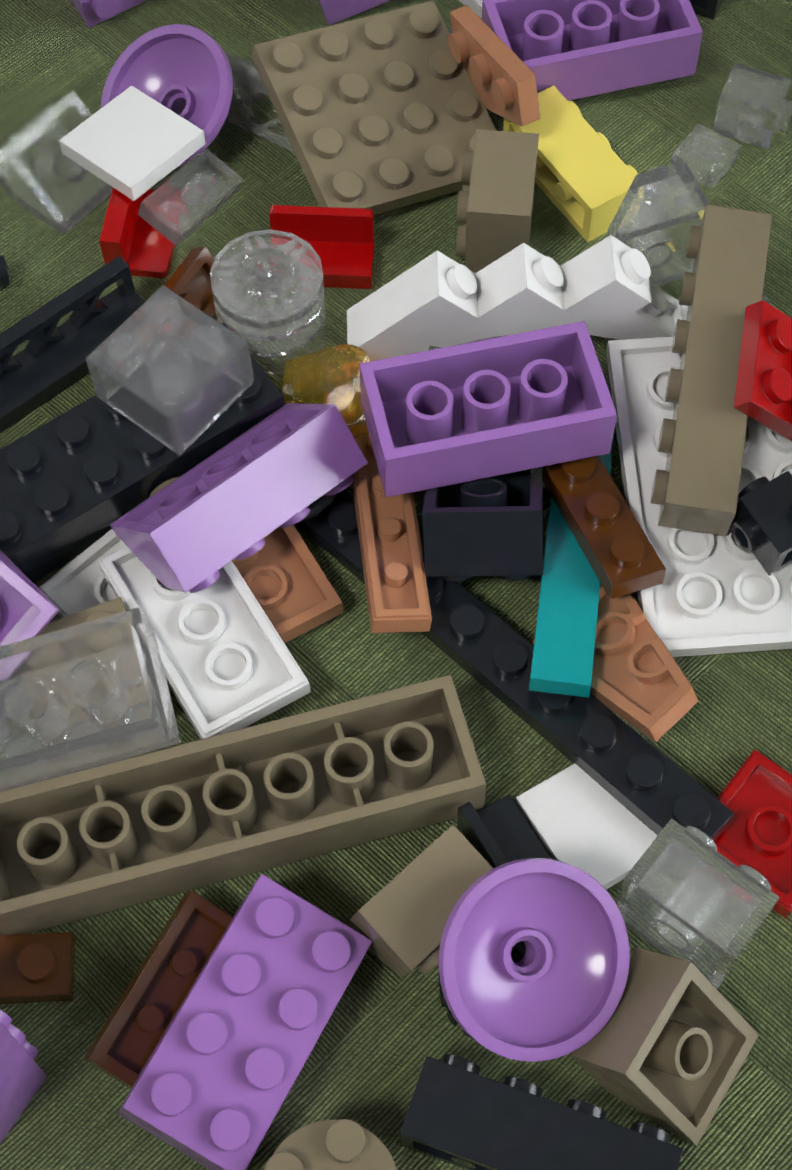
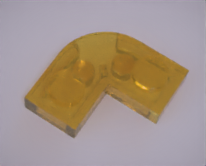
(329, 378)

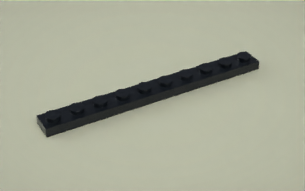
(575, 725)

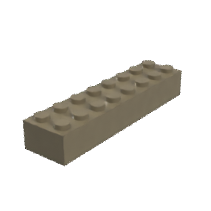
(234, 805)

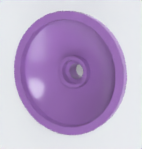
(179, 70)
(570, 966)

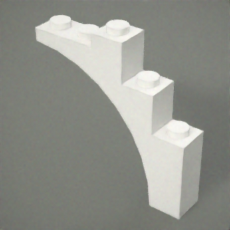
(516, 294)

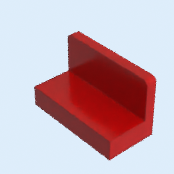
(339, 237)
(134, 239)

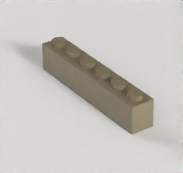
(706, 430)

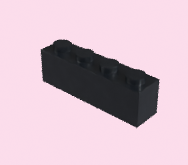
(511, 1127)

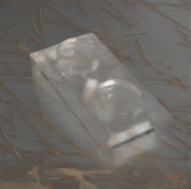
(190, 196)

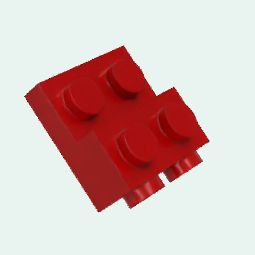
(766, 368)

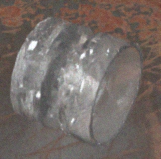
(271, 296)

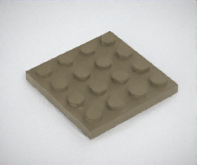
(375, 108)

